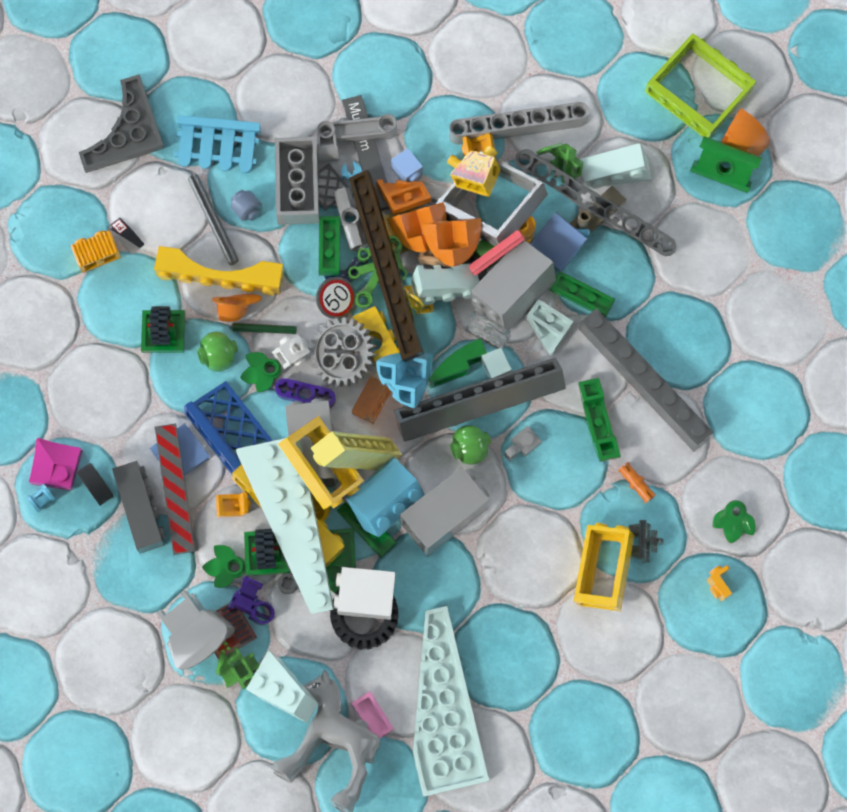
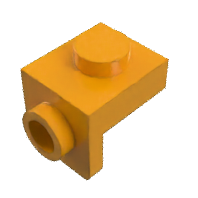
(477, 144)
(232, 505)
(718, 586)

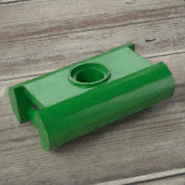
(710, 165)

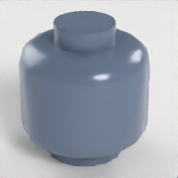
(245, 205)

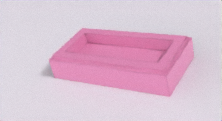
(370, 712)

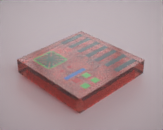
(243, 632)

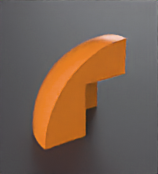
(747, 134)
(409, 225)
(453, 240)

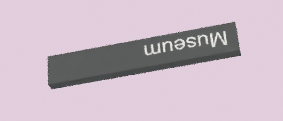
(366, 149)

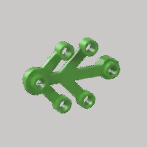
(370, 268)

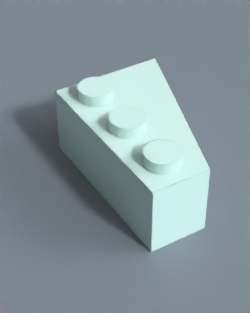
(616, 167)
(443, 284)
(281, 688)

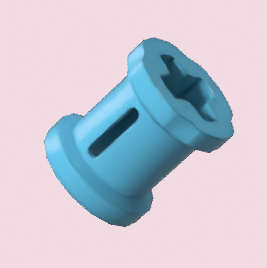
(40, 498)

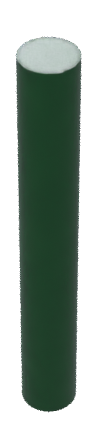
(264, 328)

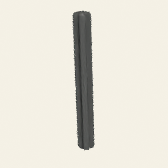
(213, 219)

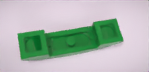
(598, 420)

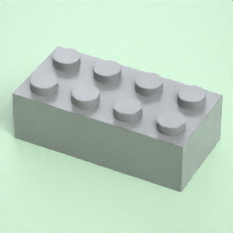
(297, 180)

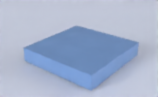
(559, 241)
(191, 450)

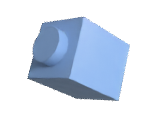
(407, 166)

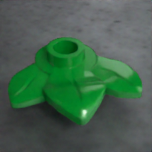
(258, 373)
(732, 524)
(221, 566)

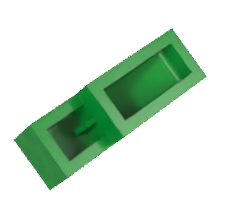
(458, 363)

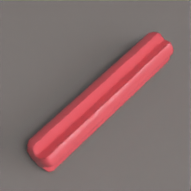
(496, 252)

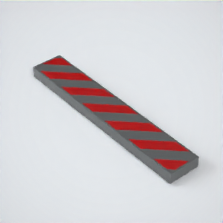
(174, 489)

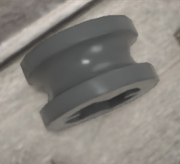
(281, 582)

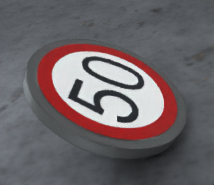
(335, 297)

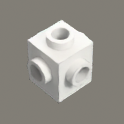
(291, 351)

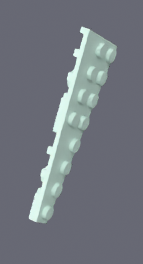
(292, 518)

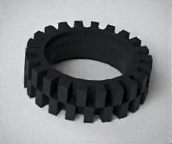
(364, 640)

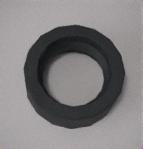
(95, 484)

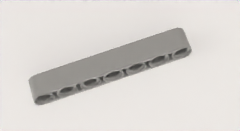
(525, 116)

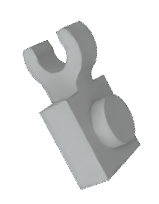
(523, 442)

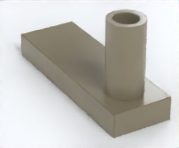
(588, 220)

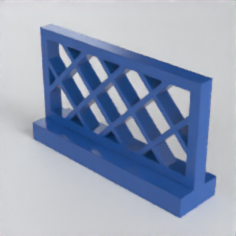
(212, 435)

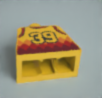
(477, 172)

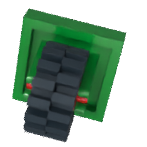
(163, 330)
(263, 554)

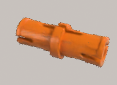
(637, 482)

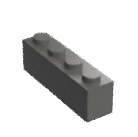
(138, 506)

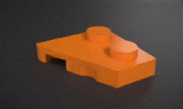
(403, 195)

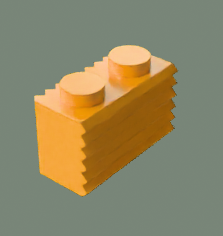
(95, 250)

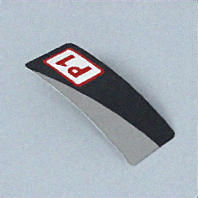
(126, 235)

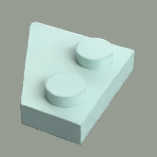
(548, 325)

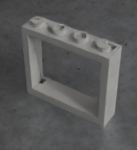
(519, 177)

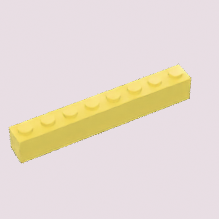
(354, 451)

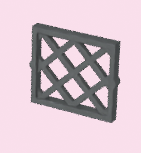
(328, 167)

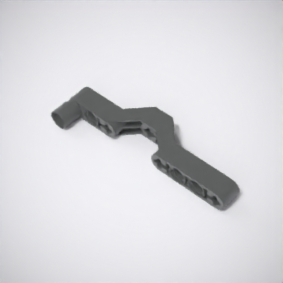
(573, 191)

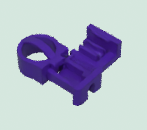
(245, 601)

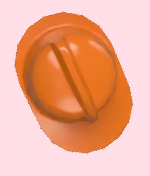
(234, 307)

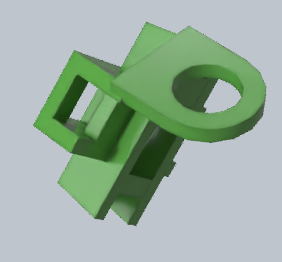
(561, 153)
(239, 671)

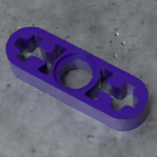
(288, 395)

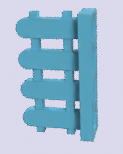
(228, 128)

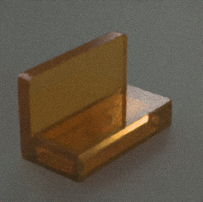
(371, 400)

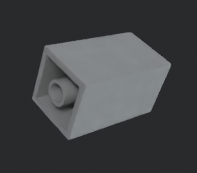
(513, 285)
(300, 414)
(445, 510)

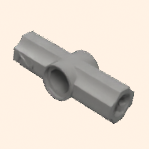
(347, 208)

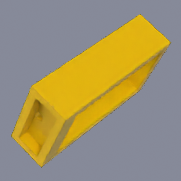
(348, 478)
(594, 536)

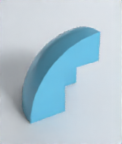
(405, 379)

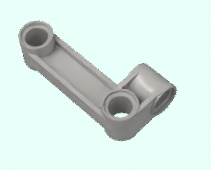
(351, 131)

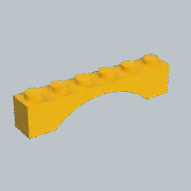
(262, 277)

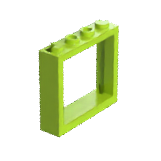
(680, 108)

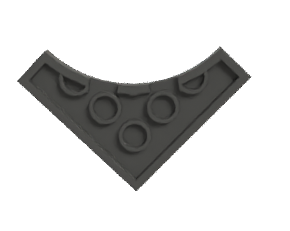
(131, 135)

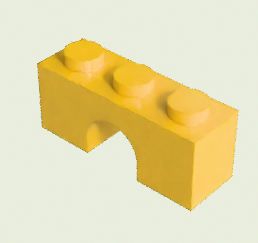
(375, 322)

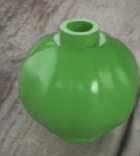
(217, 351)
(470, 444)

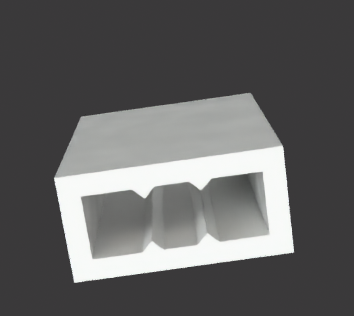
(365, 593)

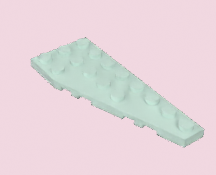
(445, 729)

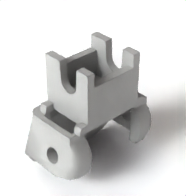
(194, 631)

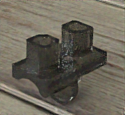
(642, 532)

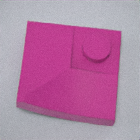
(55, 465)

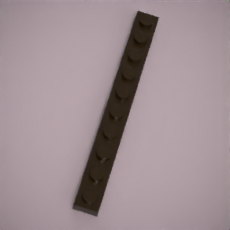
(386, 266)

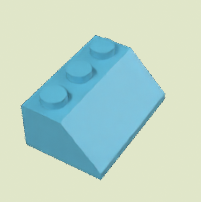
(385, 497)

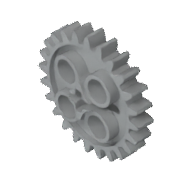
(340, 371)

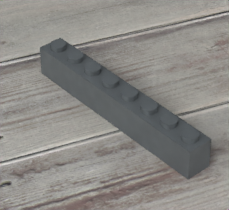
(645, 380)
(480, 399)

